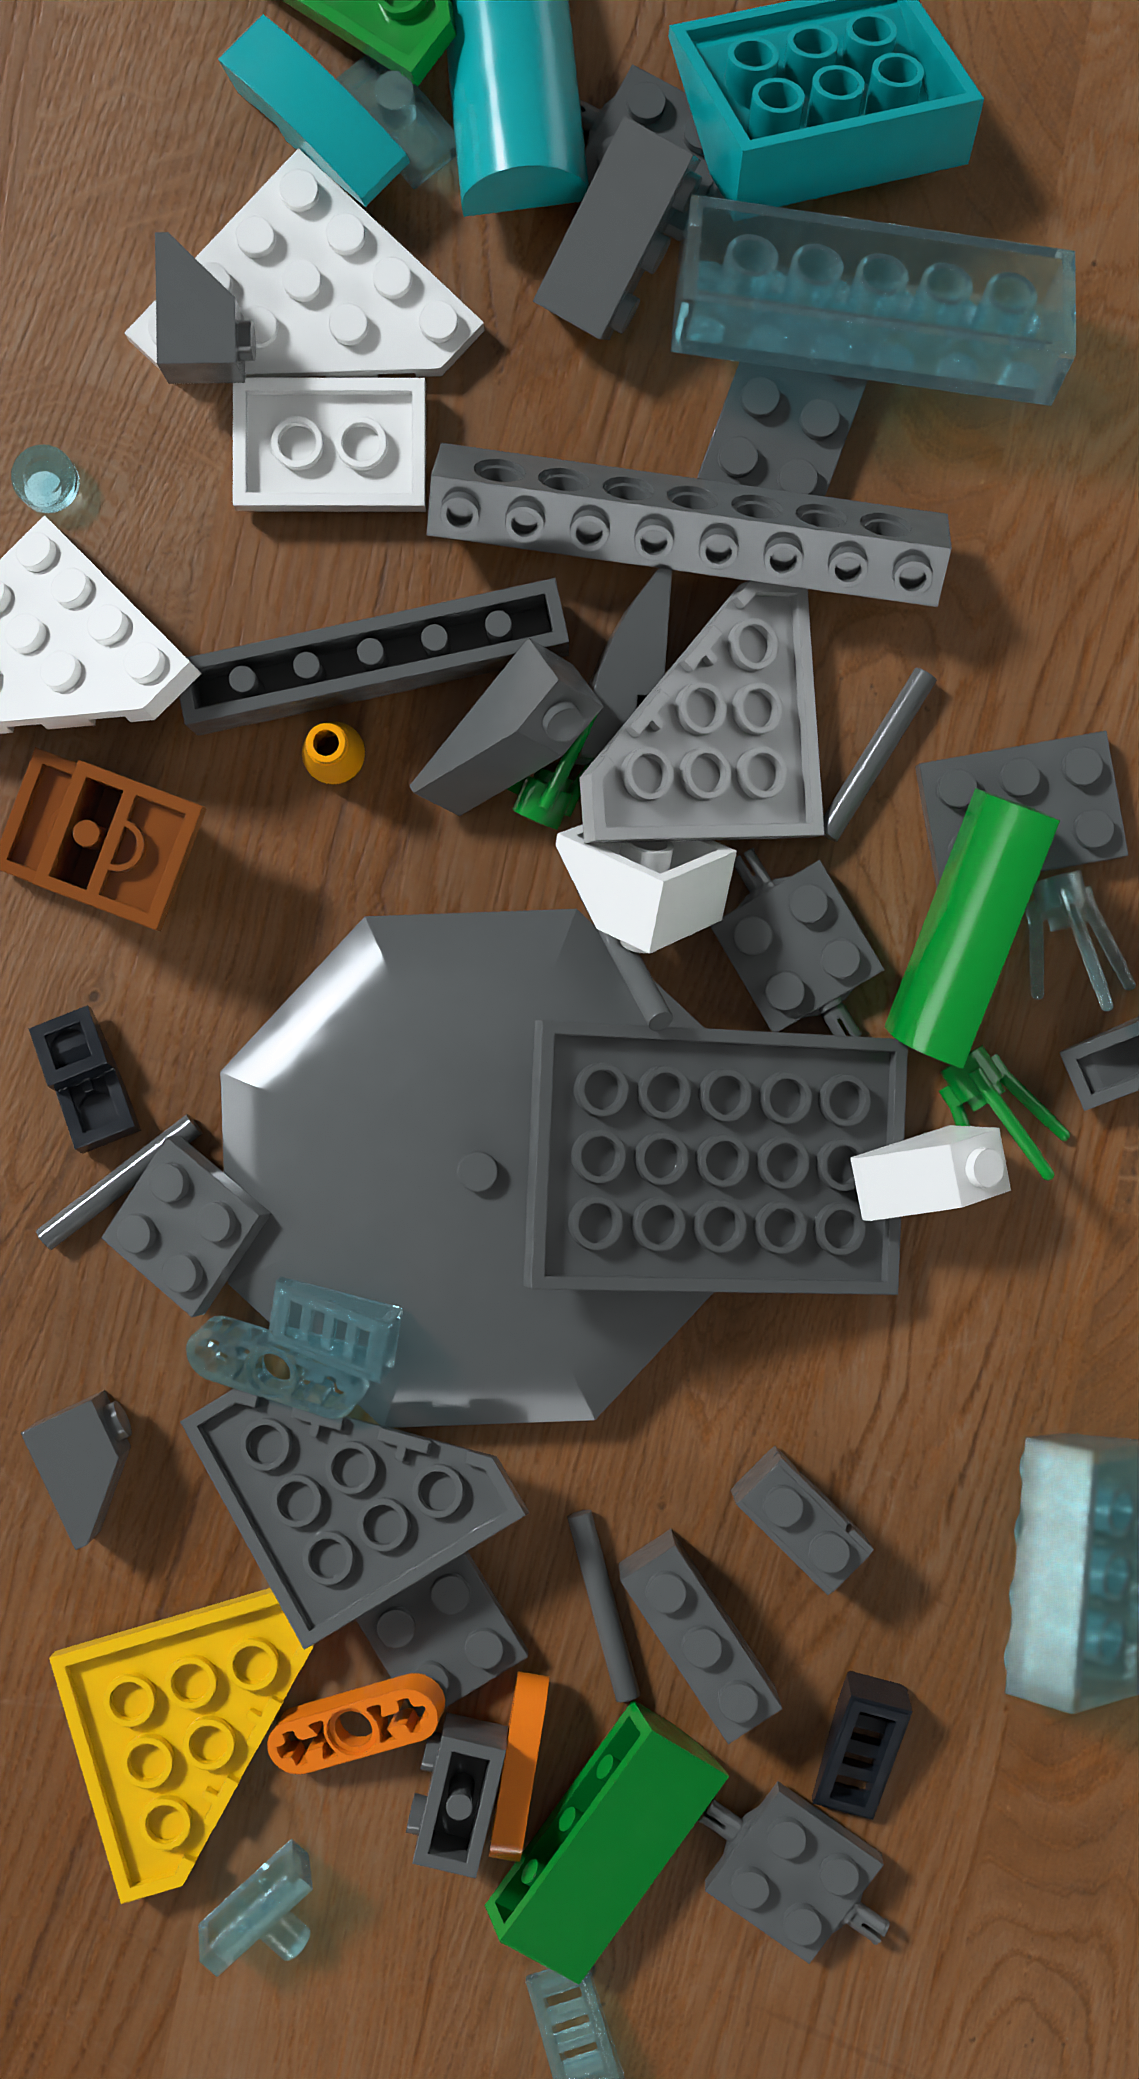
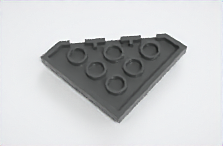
(345, 1504)

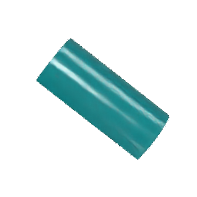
(516, 105)

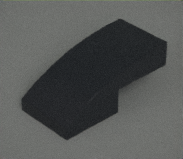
(85, 1079)

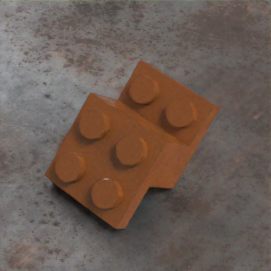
(99, 838)

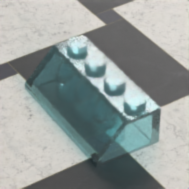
(1076, 1573)

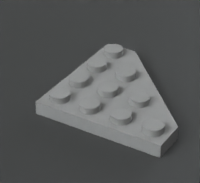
(721, 738)

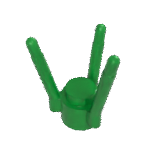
(549, 793)
(981, 1084)

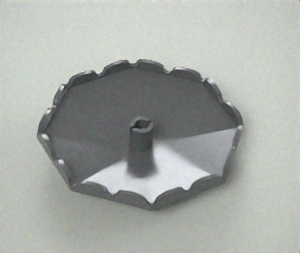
(395, 1163)

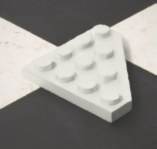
(327, 287)
(76, 642)

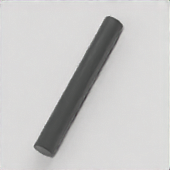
(877, 753)
(638, 982)
(110, 1187)
(603, 1605)

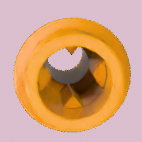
(340, 765)

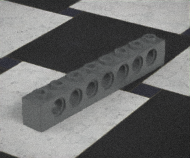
(688, 524)

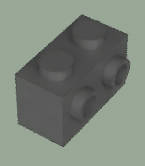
(460, 1794)

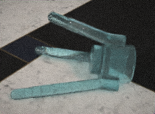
(1065, 905)

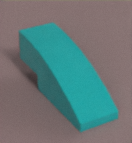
(313, 110)

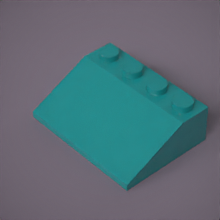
(824, 97)

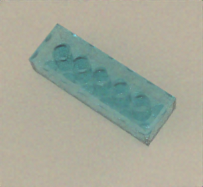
(874, 301)

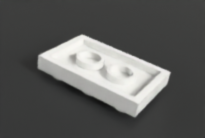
(329, 445)

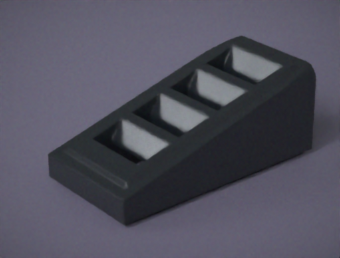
(872, 1706)

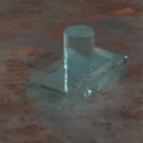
(404, 115)
(260, 1911)

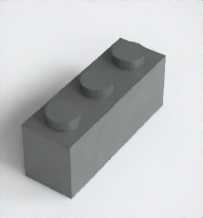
(619, 230)
(699, 1636)

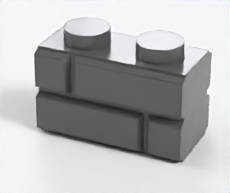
(801, 1520)

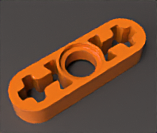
(372, 1701)
(519, 1766)

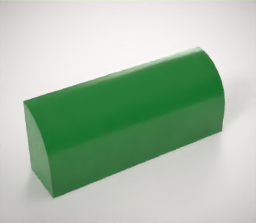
(970, 927)
(604, 1843)

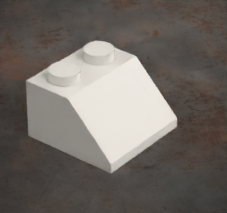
(649, 889)

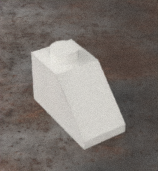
(931, 1172)

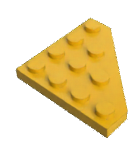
(171, 1726)

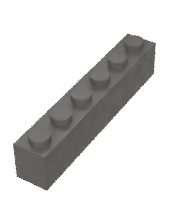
(371, 657)

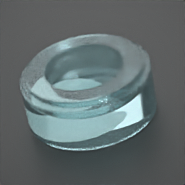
(45, 478)

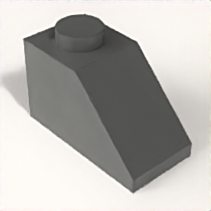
(197, 321)
(81, 1461)

